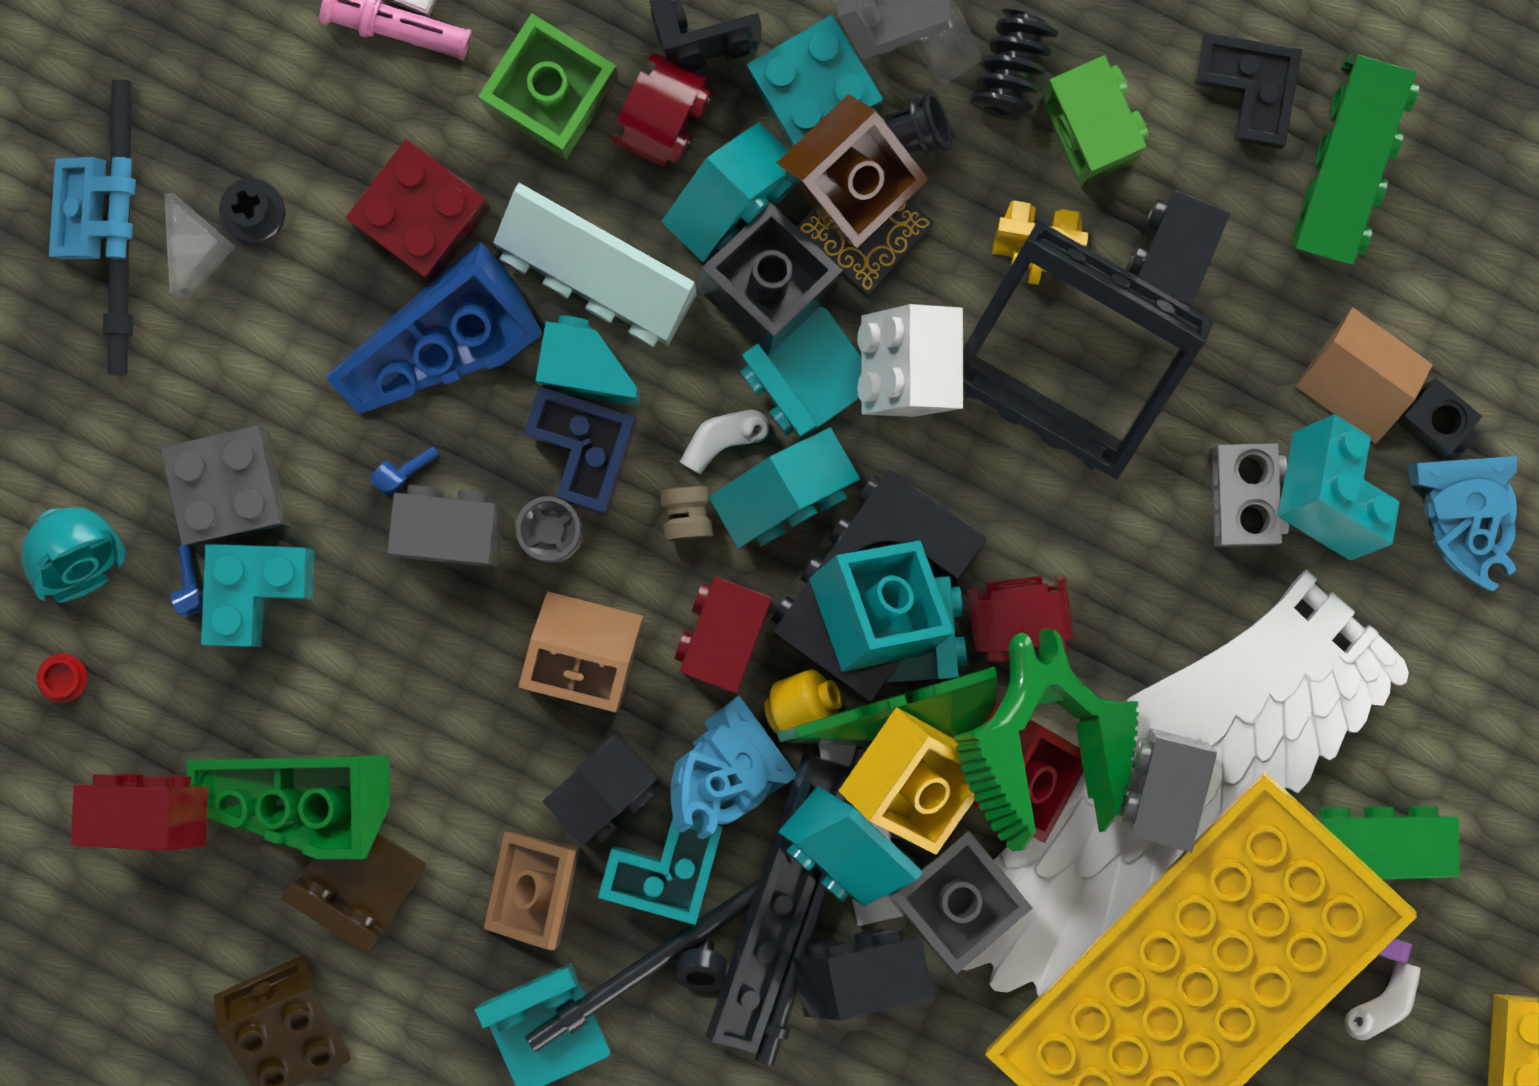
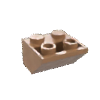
(581, 652)

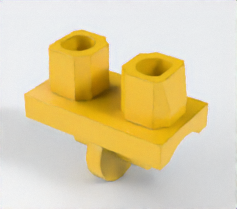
(1018, 224)

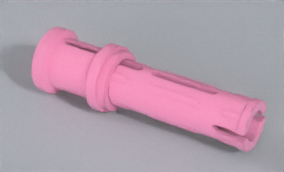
(375, 17)

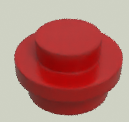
(62, 678)

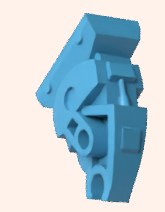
(1465, 509)
(728, 767)

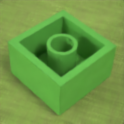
(548, 86)
(1094, 120)

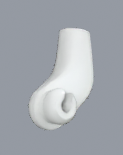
(723, 432)
(1387, 1009)

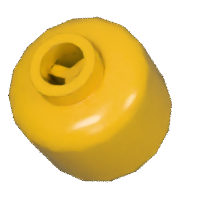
(801, 700)

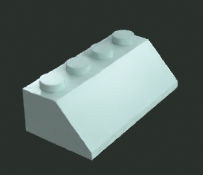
(593, 266)

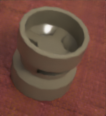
(683, 502)

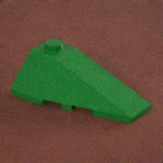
(949, 706)
(309, 803)

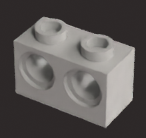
(1233, 494)

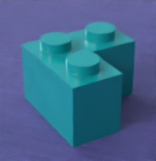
(728, 192)
(785, 489)
(1328, 493)
(238, 582)
(663, 885)

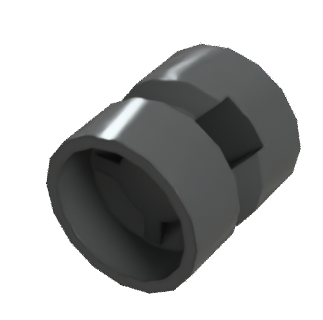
(549, 530)

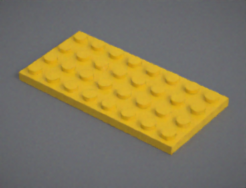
(1212, 958)

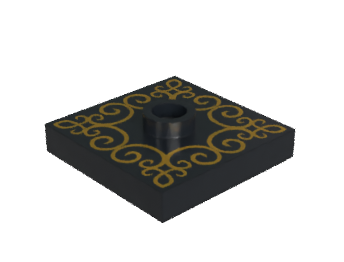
(878, 253)

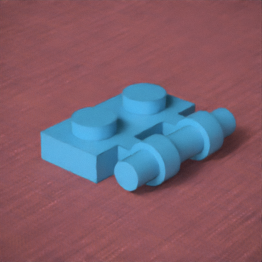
(79, 208)

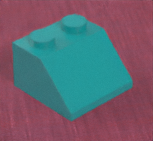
(581, 364)
(846, 850)

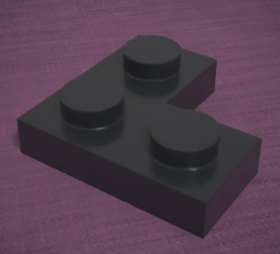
(1263, 75)

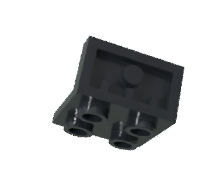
(692, 48)

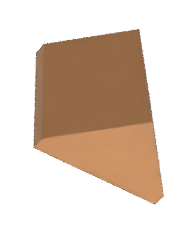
(1364, 376)
(531, 889)

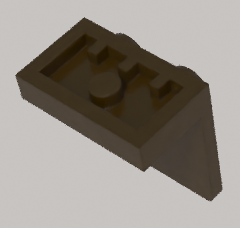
(357, 894)
(279, 1027)

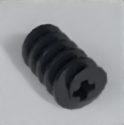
(1012, 64)

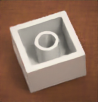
(911, 360)

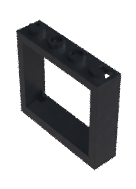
(1114, 289)

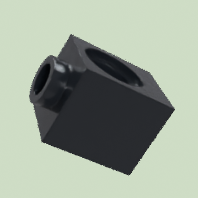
(1418, 419)

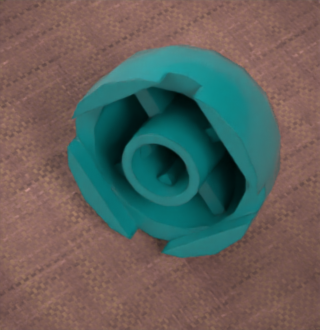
(69, 553)

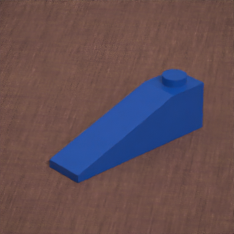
(452, 327)

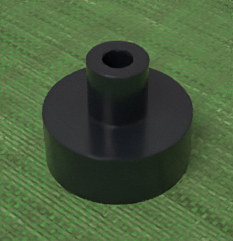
(701, 968)

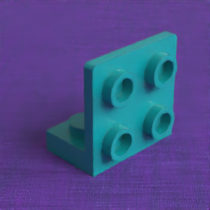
(528, 1007)

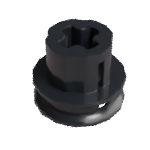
(922, 124)
(268, 214)

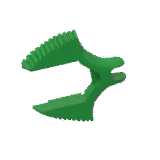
(994, 754)

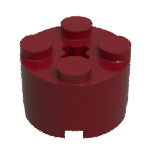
(661, 112)
(1017, 608)

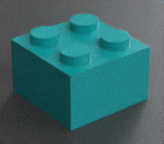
(809, 78)
(881, 605)

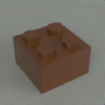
(852, 170)

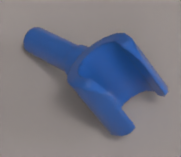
(391, 480)
(190, 598)

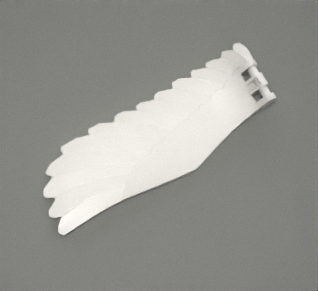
(1263, 705)

